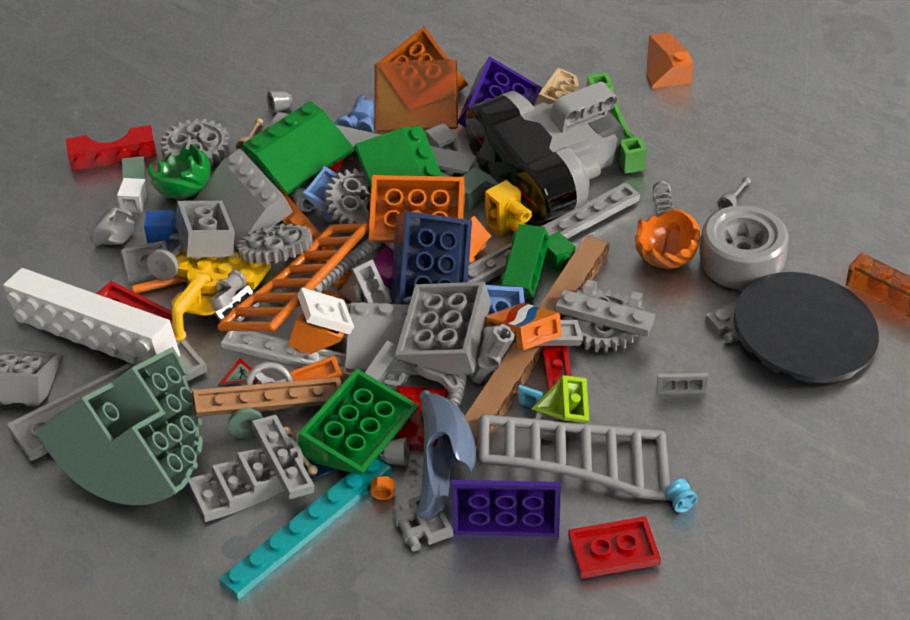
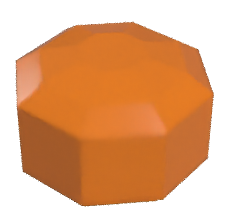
(382, 488)

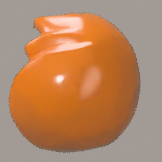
(668, 239)

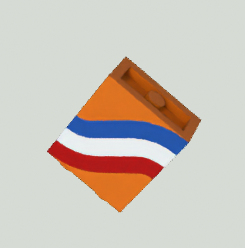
(530, 324)

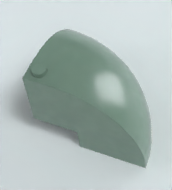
(131, 436)

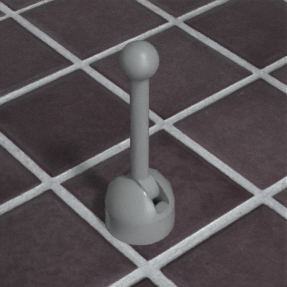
(730, 199)

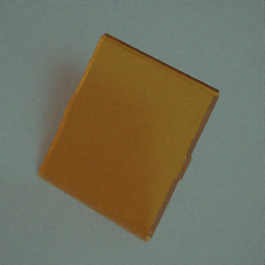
(415, 94)

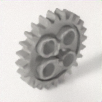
(203, 135)
(349, 198)
(275, 243)
(600, 335)

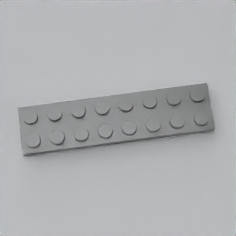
(24, 428)

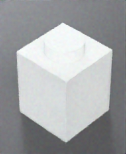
(132, 195)

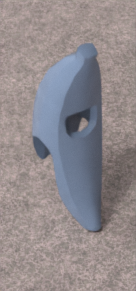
(450, 426)

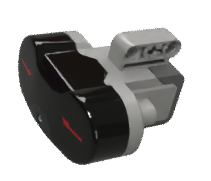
(546, 147)

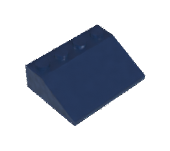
(428, 252)

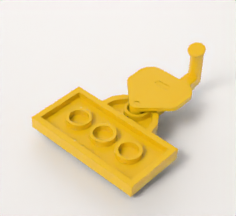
(202, 282)

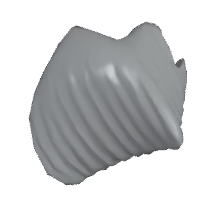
(112, 228)

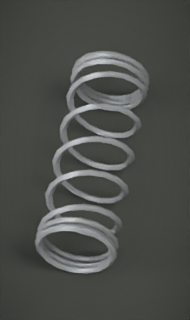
(658, 195)

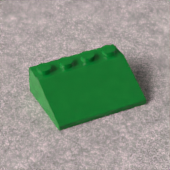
(297, 147)
(398, 154)
(355, 424)

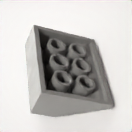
(246, 194)
(445, 326)
(372, 328)
(27, 375)

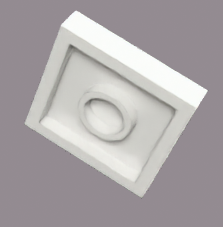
(325, 311)

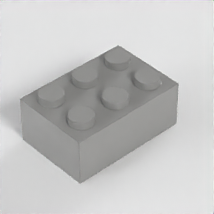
(205, 229)

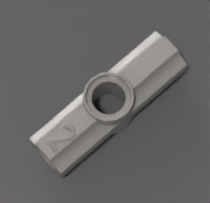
(491, 353)

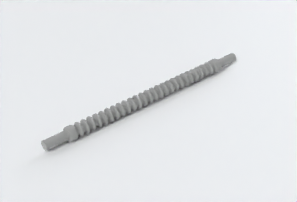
(347, 263)

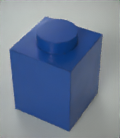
(159, 226)

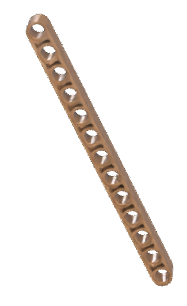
(519, 363)

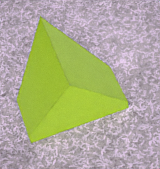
(566, 400)

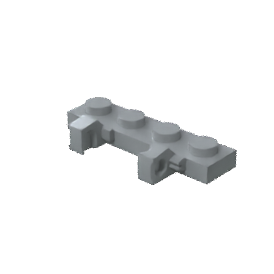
(588, 307)

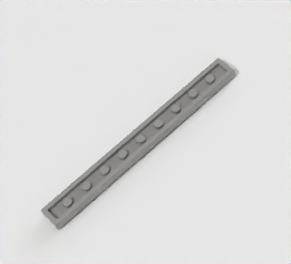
(567, 224)

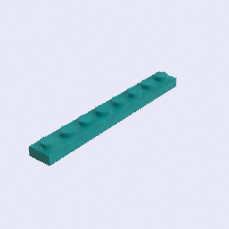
(300, 530)

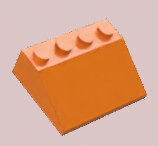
(421, 47)
(414, 194)

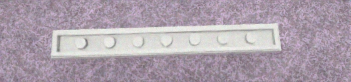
(278, 350)

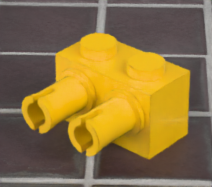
(504, 208)

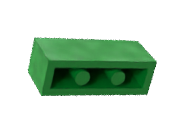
(526, 259)

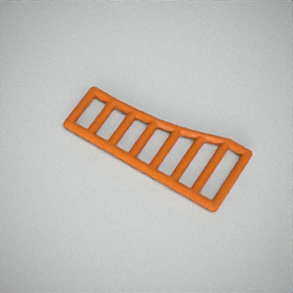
(280, 314)

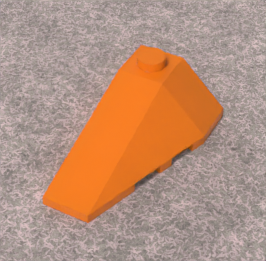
(668, 62)
(312, 338)

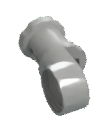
(227, 288)

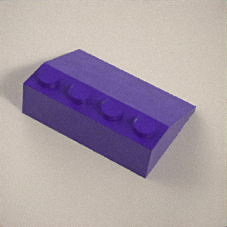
(495, 80)
(506, 508)

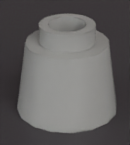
(278, 101)
(397, 452)

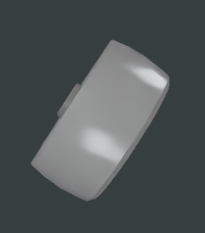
(742, 260)

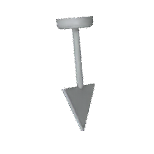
(163, 263)

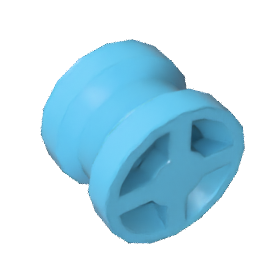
(681, 495)

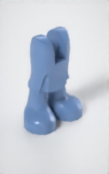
(361, 115)

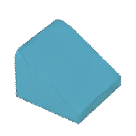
(528, 397)

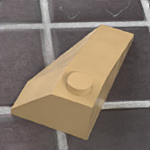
(558, 85)

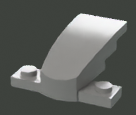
(254, 474)

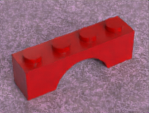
(86, 153)

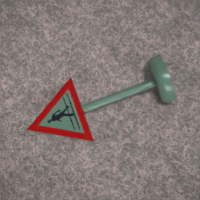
(241, 420)

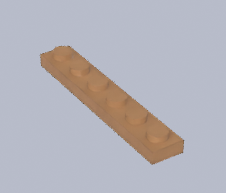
(264, 396)

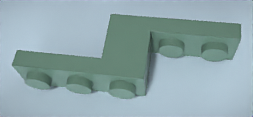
(475, 186)

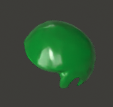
(181, 174)

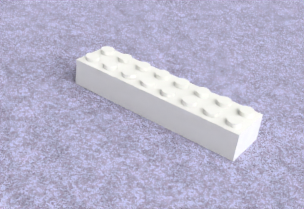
(88, 317)

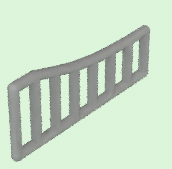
(611, 432)

